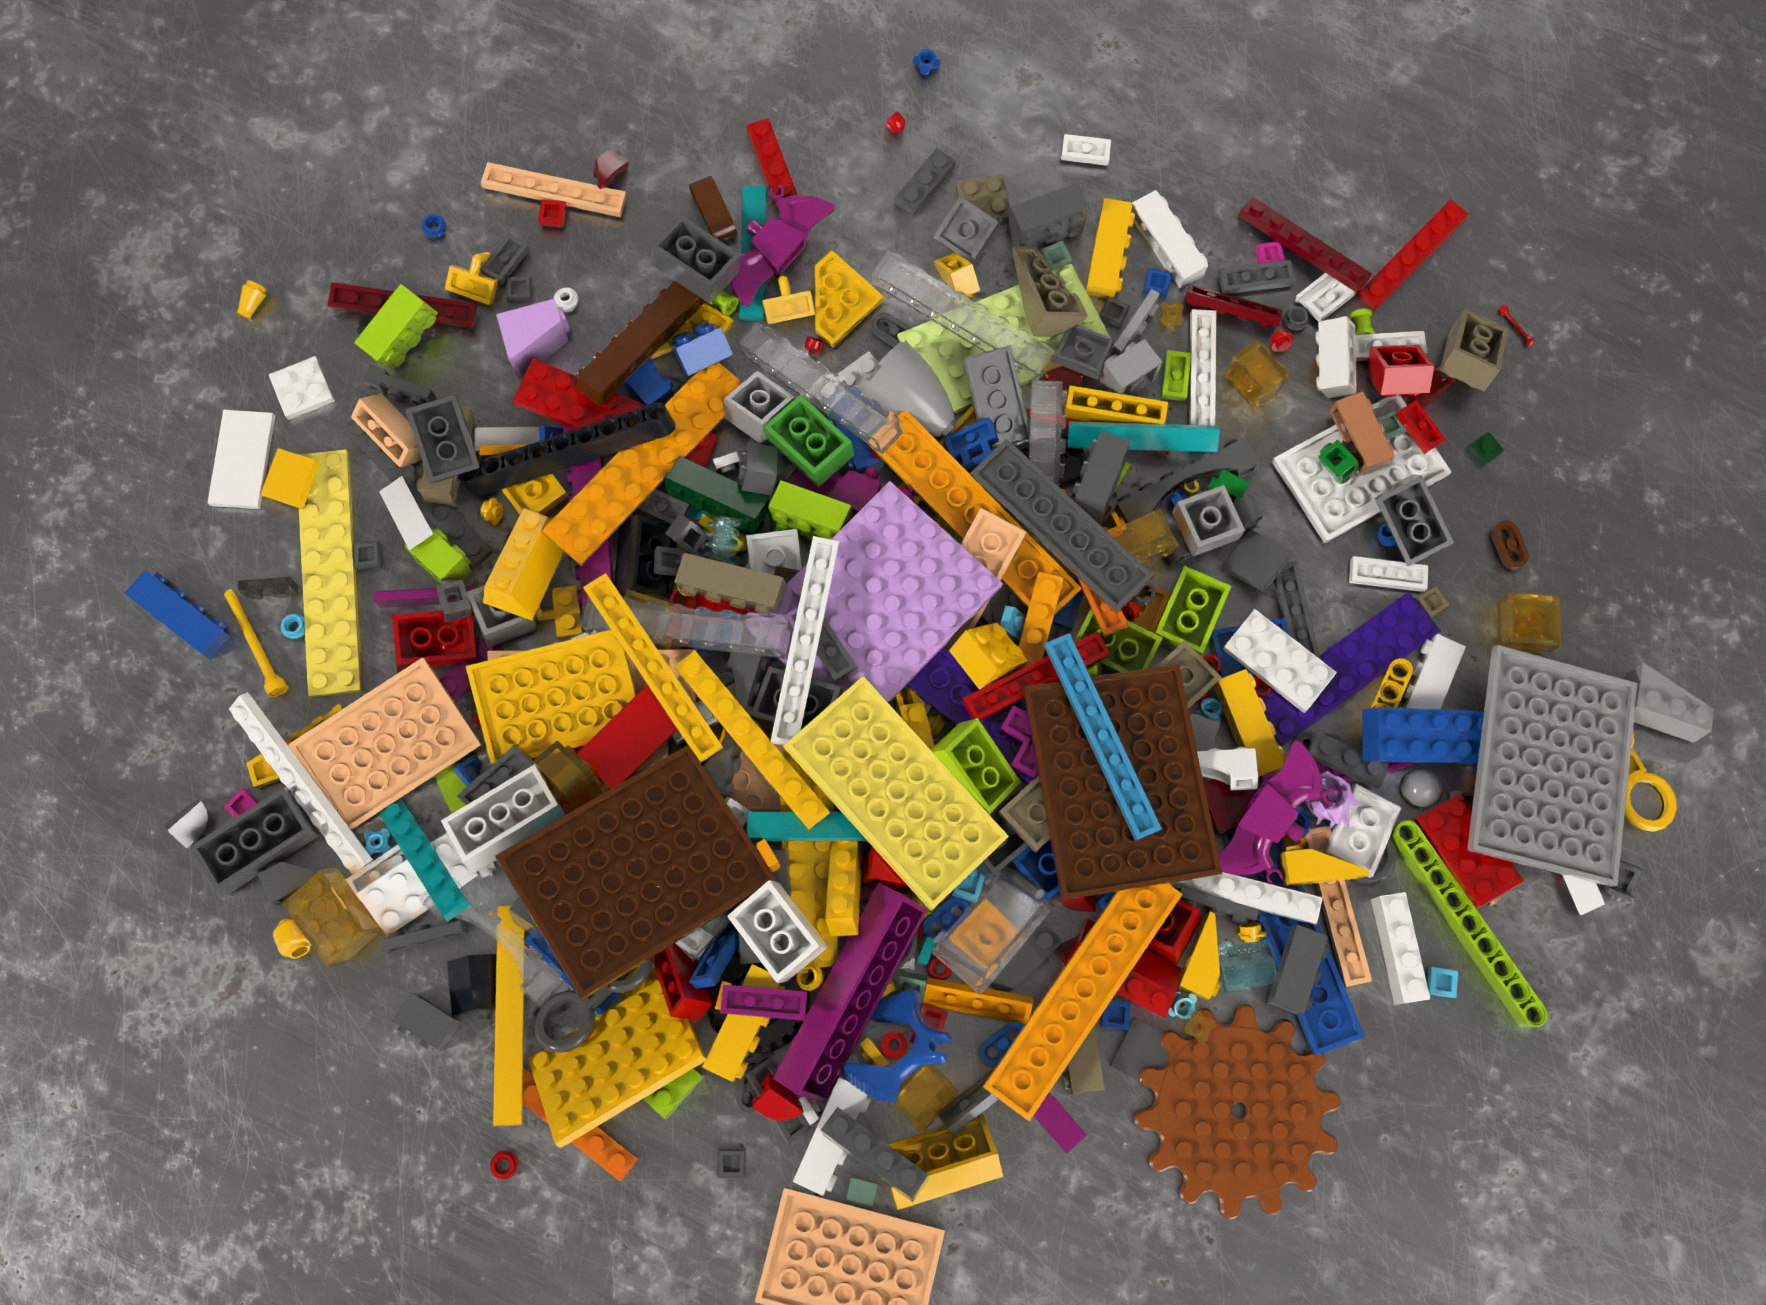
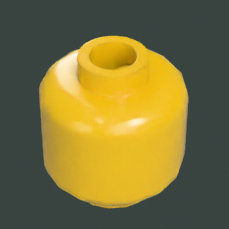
(290, 939)

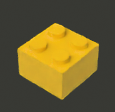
(987, 654)

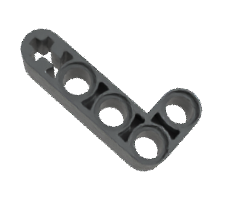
(1248, 513)

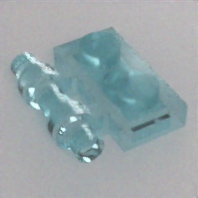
(1248, 973)

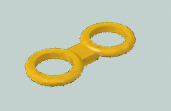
(1637, 774)

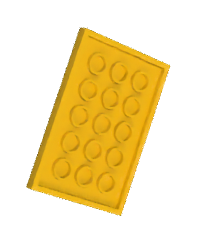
(551, 694)
(622, 1060)

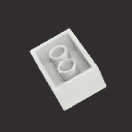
(777, 931)

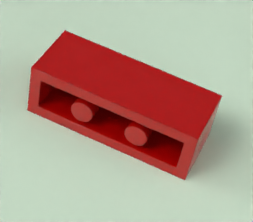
(674, 973)

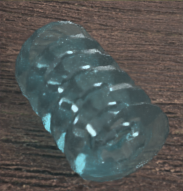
(723, 539)

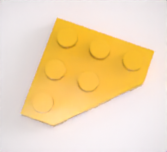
(841, 299)

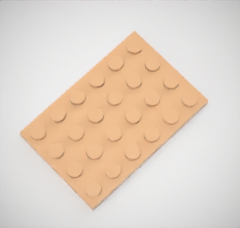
(386, 743)
(846, 1256)

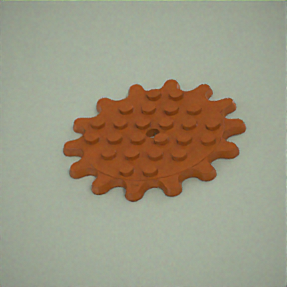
(1227, 1153)

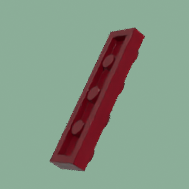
(1239, 307)

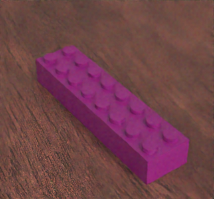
(850, 994)

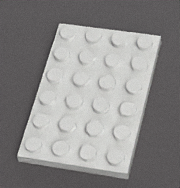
(1340, 507)

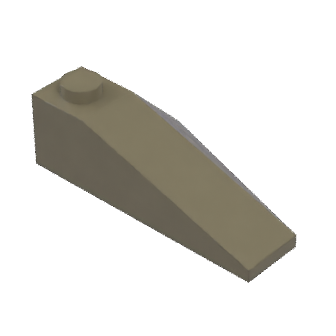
(1045, 300)

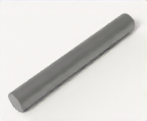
(1023, 881)

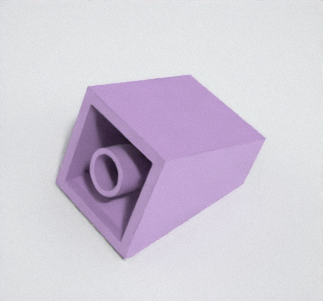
(533, 333)

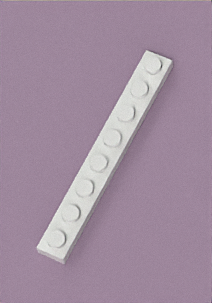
(805, 640)
(300, 783)

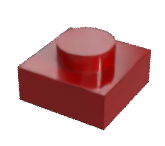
(552, 213)

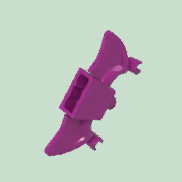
(777, 241)
(850, 488)
(1273, 814)

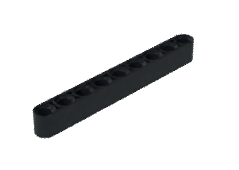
(569, 449)

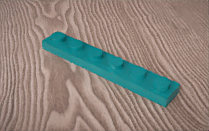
(424, 860)

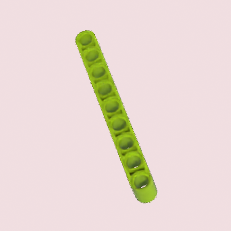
(1478, 930)

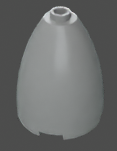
(909, 384)

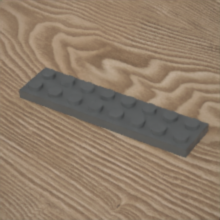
(1062, 526)

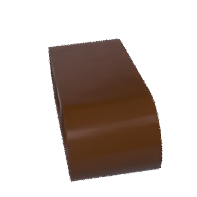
(713, 209)

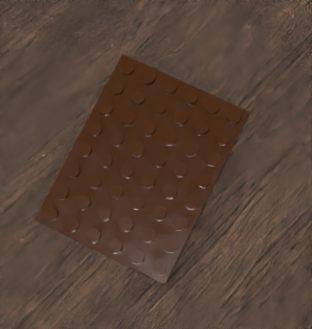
(1085, 825)
(634, 871)

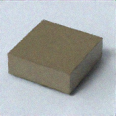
(1433, 601)

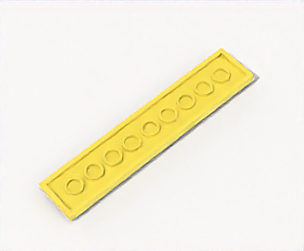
(330, 580)

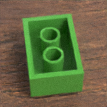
(809, 440)

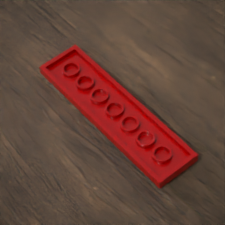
(555, 397)

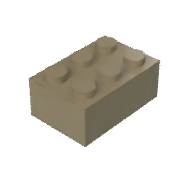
(1474, 350)

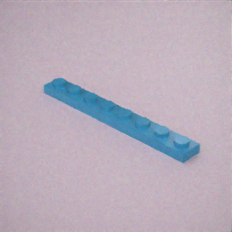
(1102, 737)

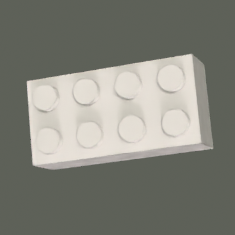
(502, 818)

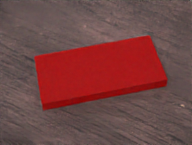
(628, 739)

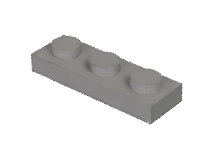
(1137, 323)

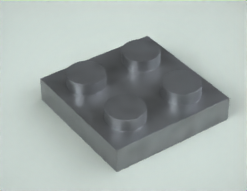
(966, 230)

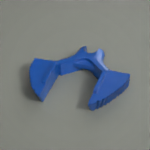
(885, 1081)

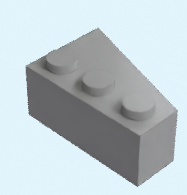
(1668, 706)

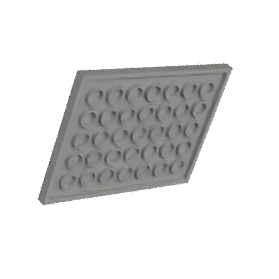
(1553, 766)

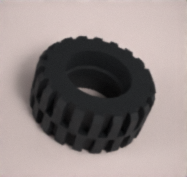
(778, 1031)

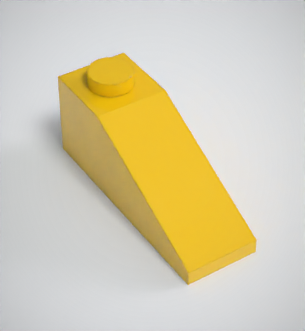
(1312, 867)
(1202, 964)

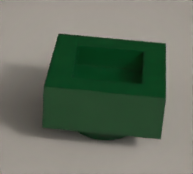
(1485, 449)

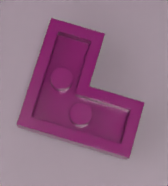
(1017, 726)

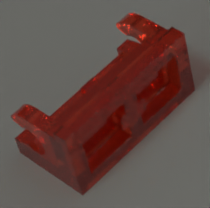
(1438, 387)

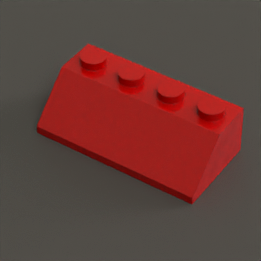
(1149, 984)

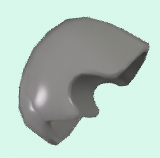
(1422, 788)

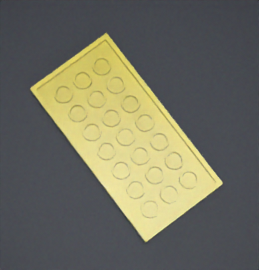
(896, 792)

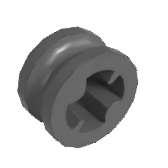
(1147, 600)

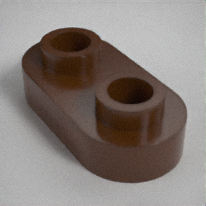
(1512, 545)

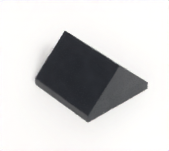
(472, 983)

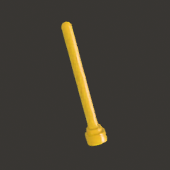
(274, 683)

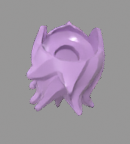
(1333, 812)

